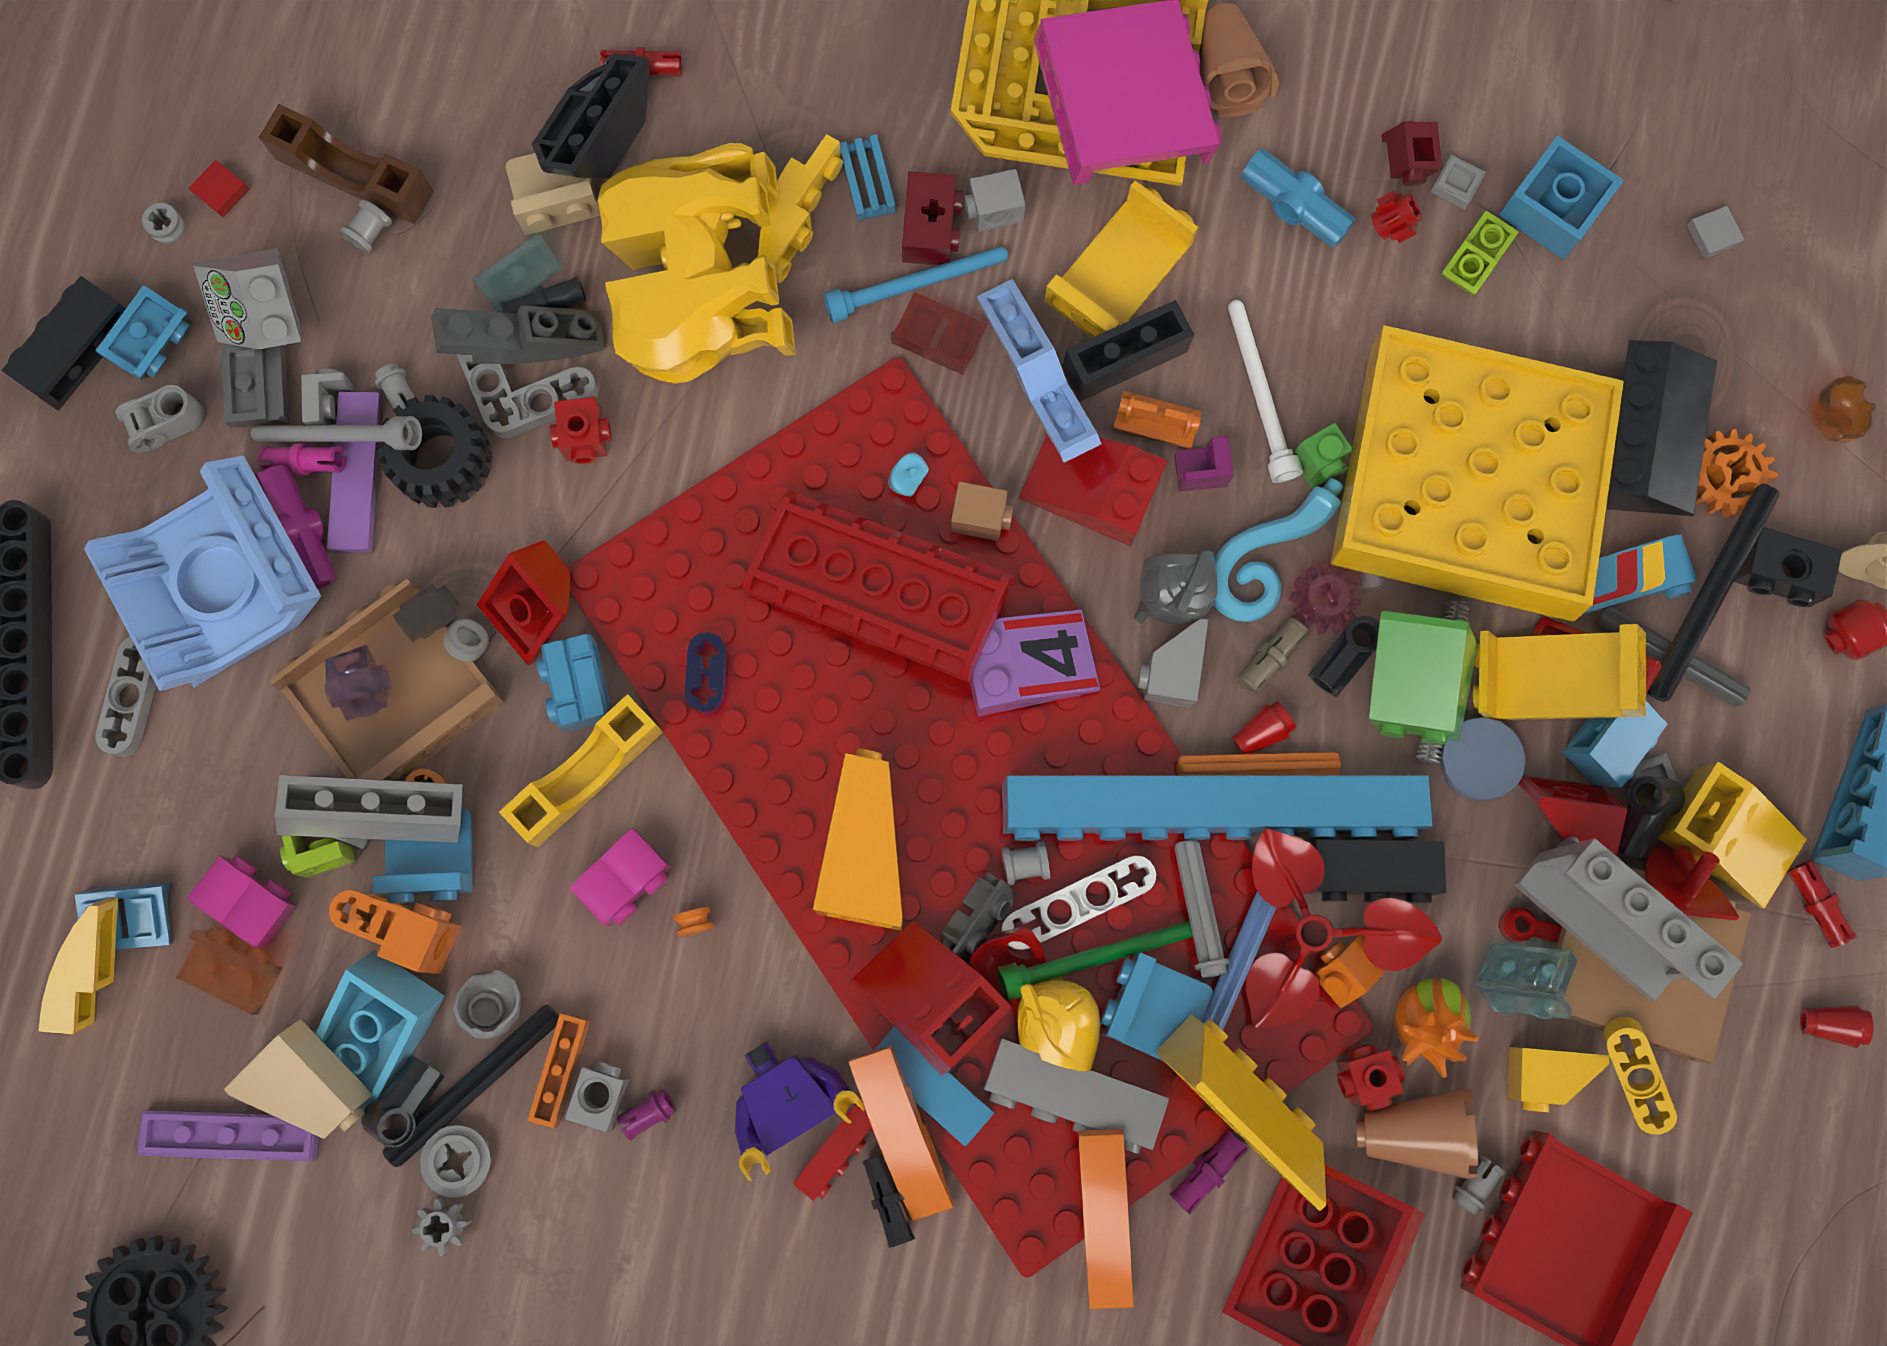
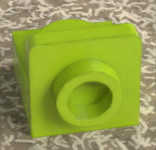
(322, 856)

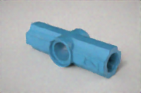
(1297, 198)

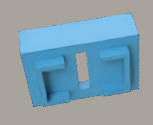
(145, 913)

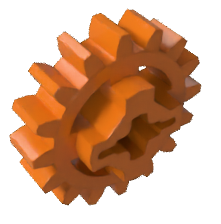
(1746, 471)

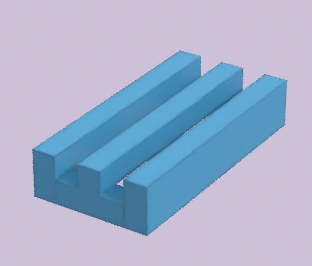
(860, 147)

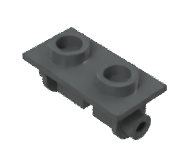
(991, 903)

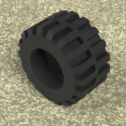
(454, 476)

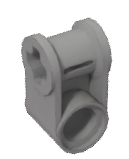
(152, 418)

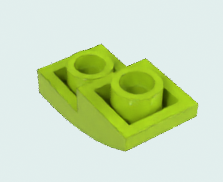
(1479, 253)

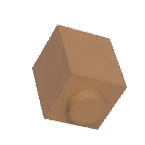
(980, 511)

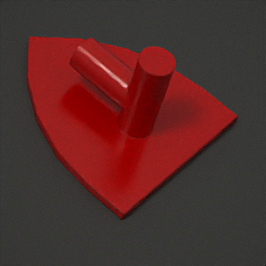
(1688, 882)

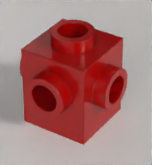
(580, 430)
(1355, 1074)

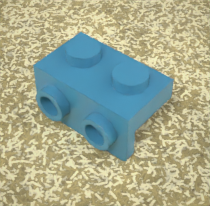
(143, 334)

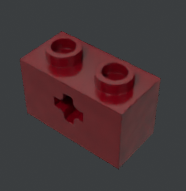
(925, 197)

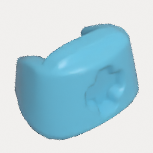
(907, 474)

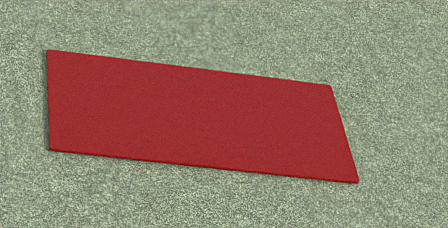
(813, 693)

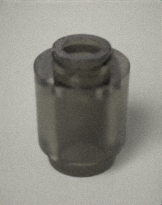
(427, 612)

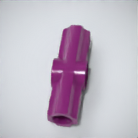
(298, 521)

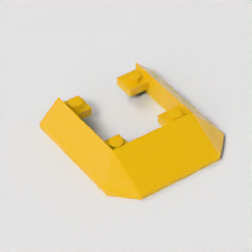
(999, 76)

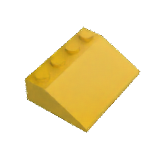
(1249, 1105)

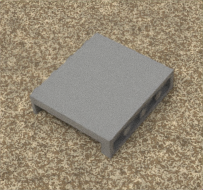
(1625, 920)

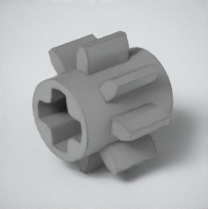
(436, 1237)

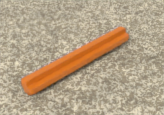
(1260, 764)

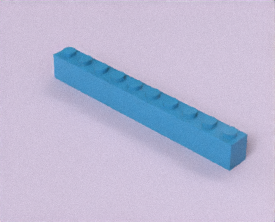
(1215, 805)

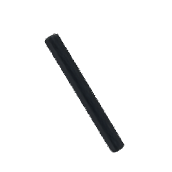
(475, 1083)

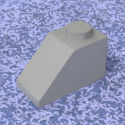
(1175, 668)

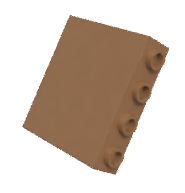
(428, 703)
(1680, 1019)

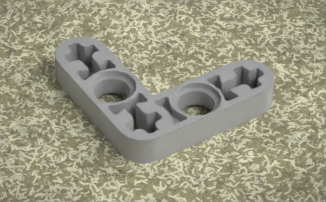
(518, 402)

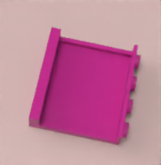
(1125, 87)

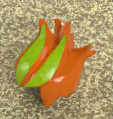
(1433, 1022)

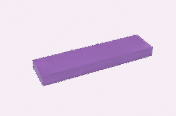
(356, 486)
(223, 1136)

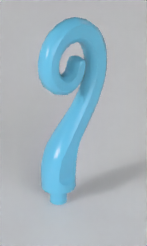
(1309, 517)

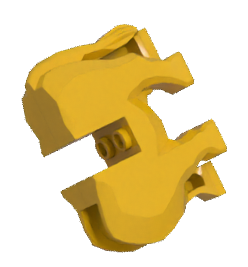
(679, 217)

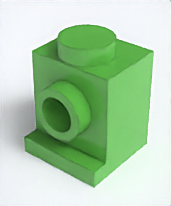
(1323, 455)

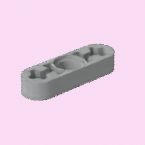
(140, 710)

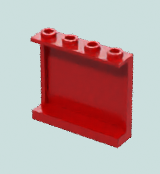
(1574, 1247)

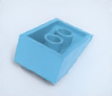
(377, 1020)

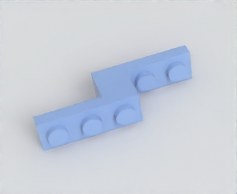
(1039, 371)

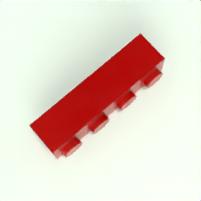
(833, 1154)

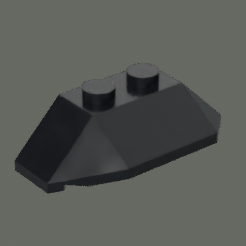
(596, 120)

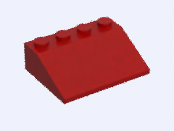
(1327, 1270)

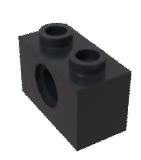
(1810, 563)

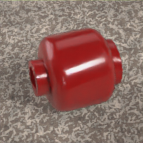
(1857, 629)

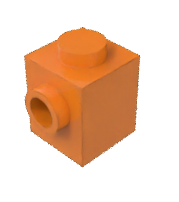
(1347, 971)

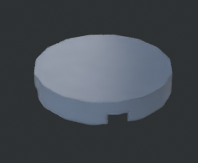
(1484, 761)

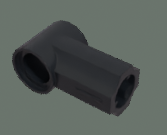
(1345, 657)
(1644, 817)
(403, 1098)

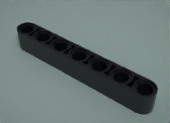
(36, 658)

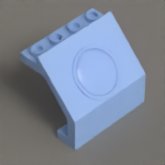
(206, 579)

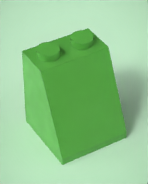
(1422, 676)

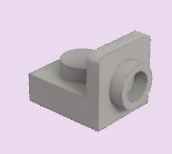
(317, 397)

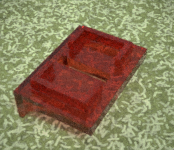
(920, 325)

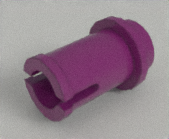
(647, 1113)

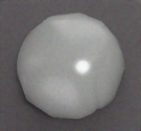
(487, 1005)

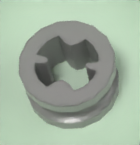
(158, 212)

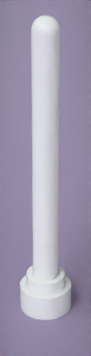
(1283, 462)

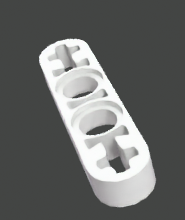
(1076, 898)

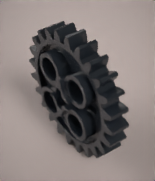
(111, 1308)

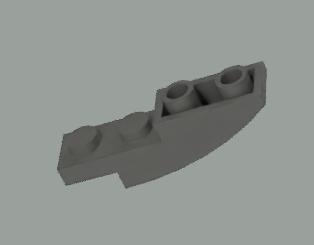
(522, 337)

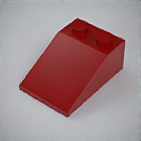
(1098, 489)

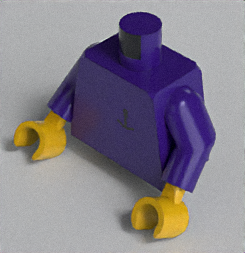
(785, 1103)

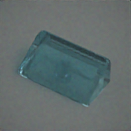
(517, 271)

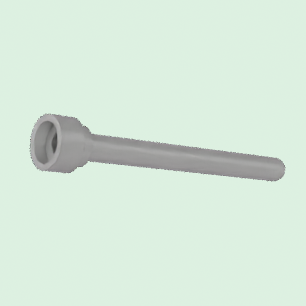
(399, 433)

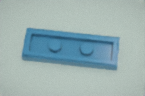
(938, 1095)

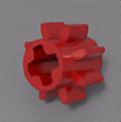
(1396, 216)

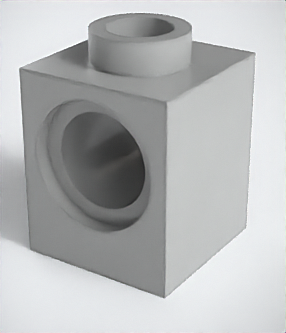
(995, 200)
(581, 1108)

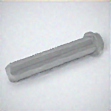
(1200, 909)

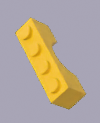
(556, 797)

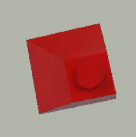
(528, 598)
(1577, 809)

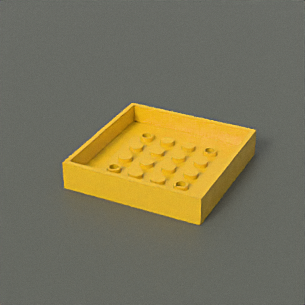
(1479, 474)

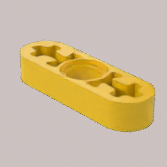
(1634, 1092)

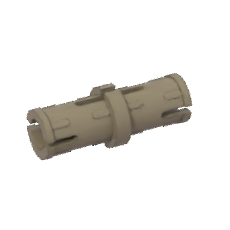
(1272, 656)

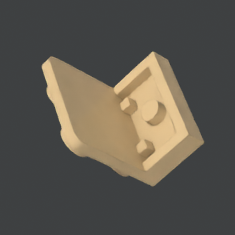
(548, 199)

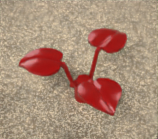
(1282, 990)

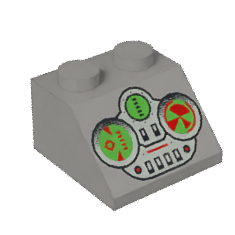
(249, 300)

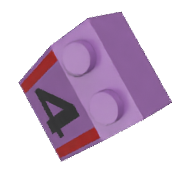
(1033, 662)

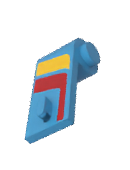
(1642, 571)

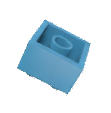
(1561, 197)

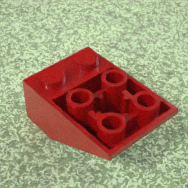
(931, 996)

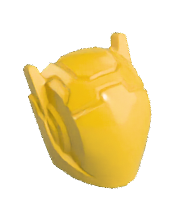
(1059, 1023)

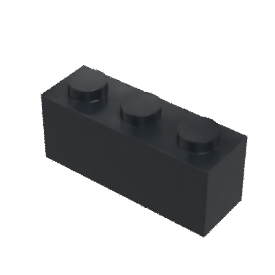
(65, 343)
(1127, 350)
(1381, 869)

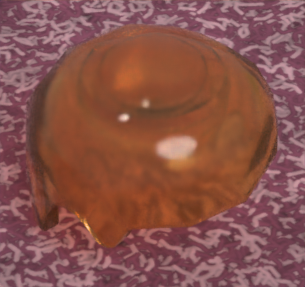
(1842, 411)

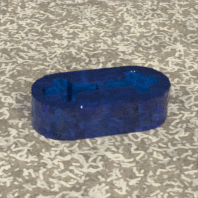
(716, 673)

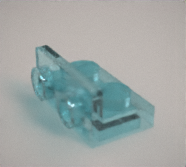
(1527, 980)

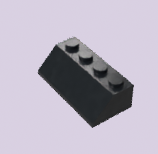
(1661, 428)

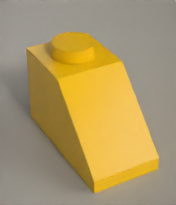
(1549, 1076)

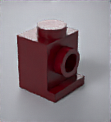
(1413, 151)

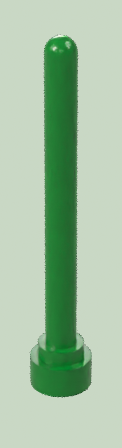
(1013, 977)

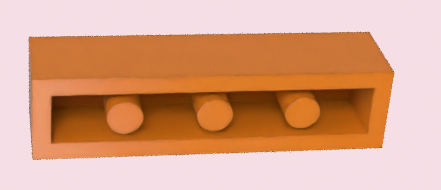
(558, 1070)

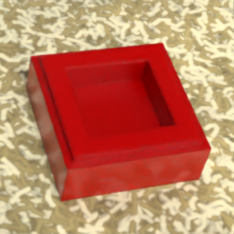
(218, 188)

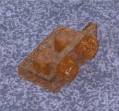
(228, 970)

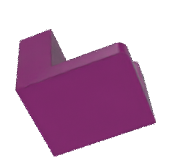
(1204, 466)

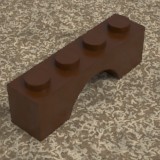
(312, 150)

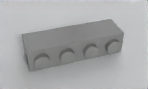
(368, 809)
(1079, 1096)

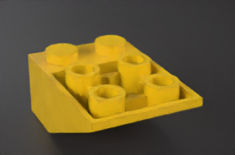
(1739, 827)

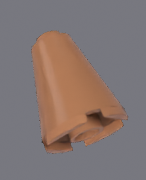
(1234, 63)
(1424, 1134)

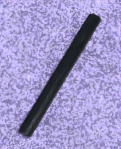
(1713, 592)

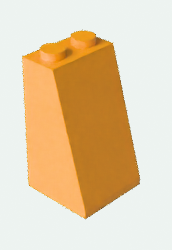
(860, 856)

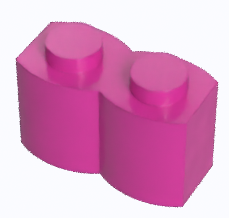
(621, 878)
(242, 900)

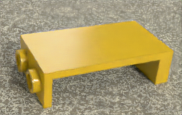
(1123, 263)
(1562, 675)

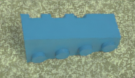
(1856, 823)

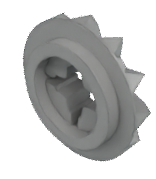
(437, 1152)

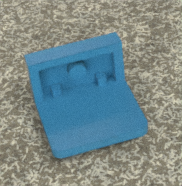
(428, 868)
(1152, 1004)

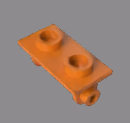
(1157, 419)

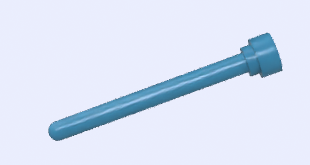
(842, 303)

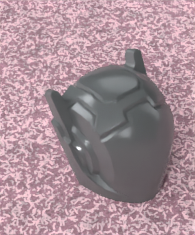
(1177, 587)

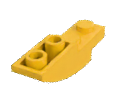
(798, 192)

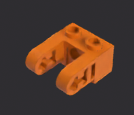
(407, 935)

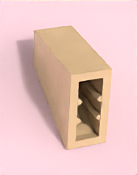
(302, 1083)

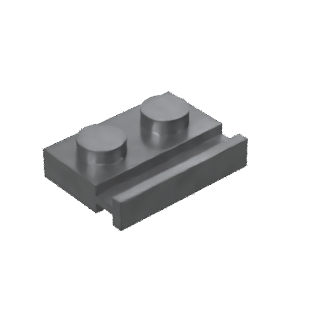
(254, 385)

